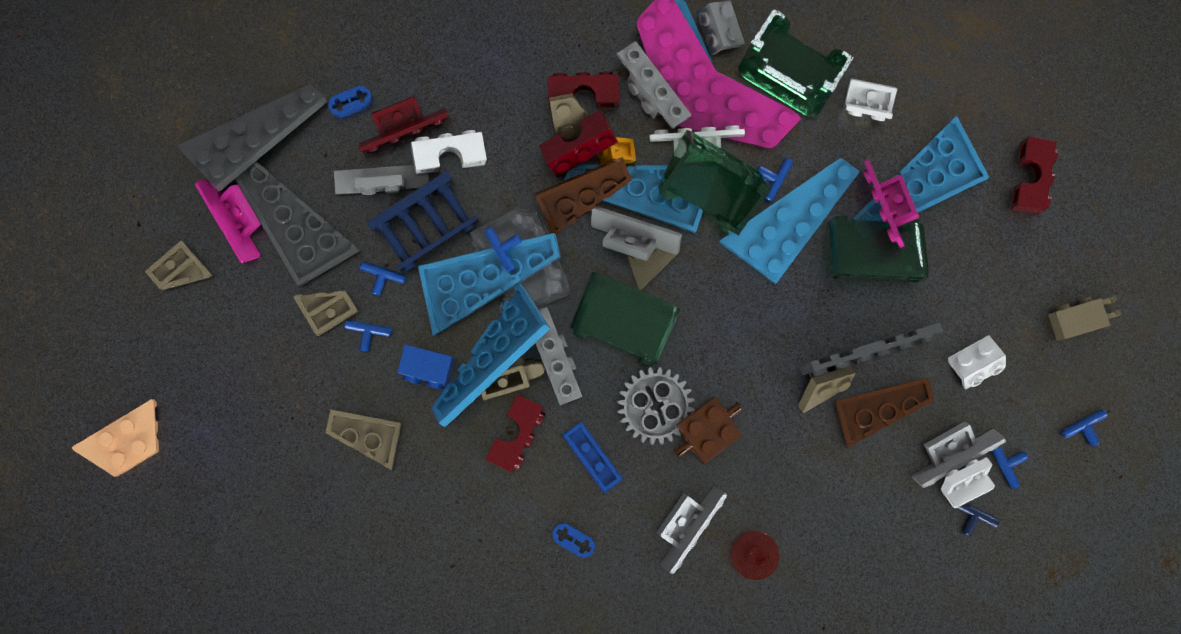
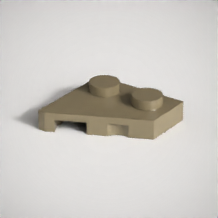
(567, 116)
(177, 268)
(645, 271)
(326, 309)
(825, 386)

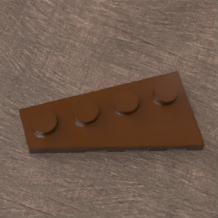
(575, 196)
(874, 410)

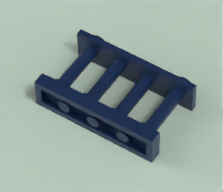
(422, 198)

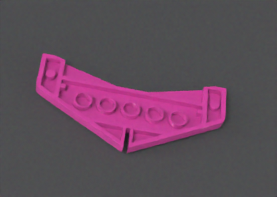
(707, 94)

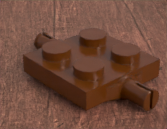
(708, 430)

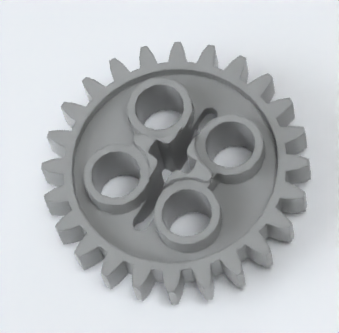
(635, 415)

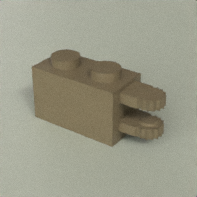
(1083, 318)
(515, 377)

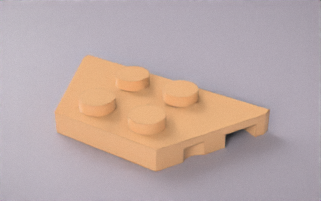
(123, 441)

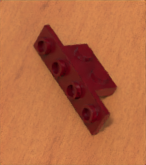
(399, 120)

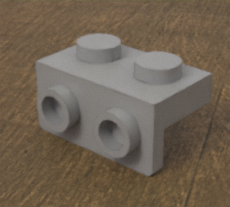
(720, 27)

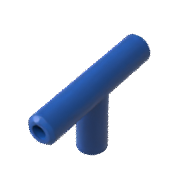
(776, 179)
(502, 248)
(382, 274)
(368, 330)
(1086, 425)
(1007, 464)

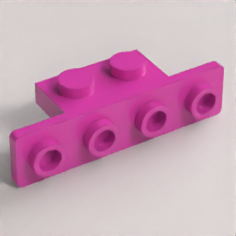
(895, 200)
(233, 217)

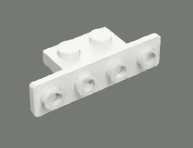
(707, 133)

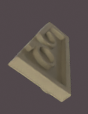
(366, 434)

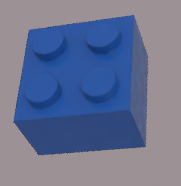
(427, 366)

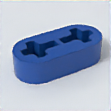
(349, 96)
(570, 545)

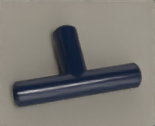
(975, 515)

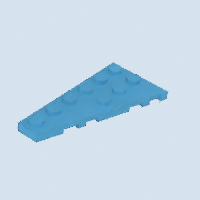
(937, 171)
(644, 198)
(783, 229)
(470, 281)
(493, 354)

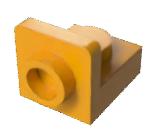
(623, 148)

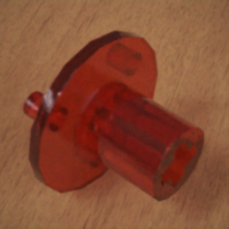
(755, 555)

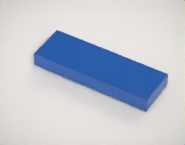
(592, 457)

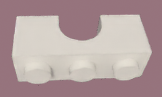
(467, 147)

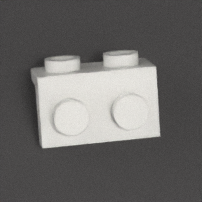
(870, 99)
(978, 362)
(968, 483)

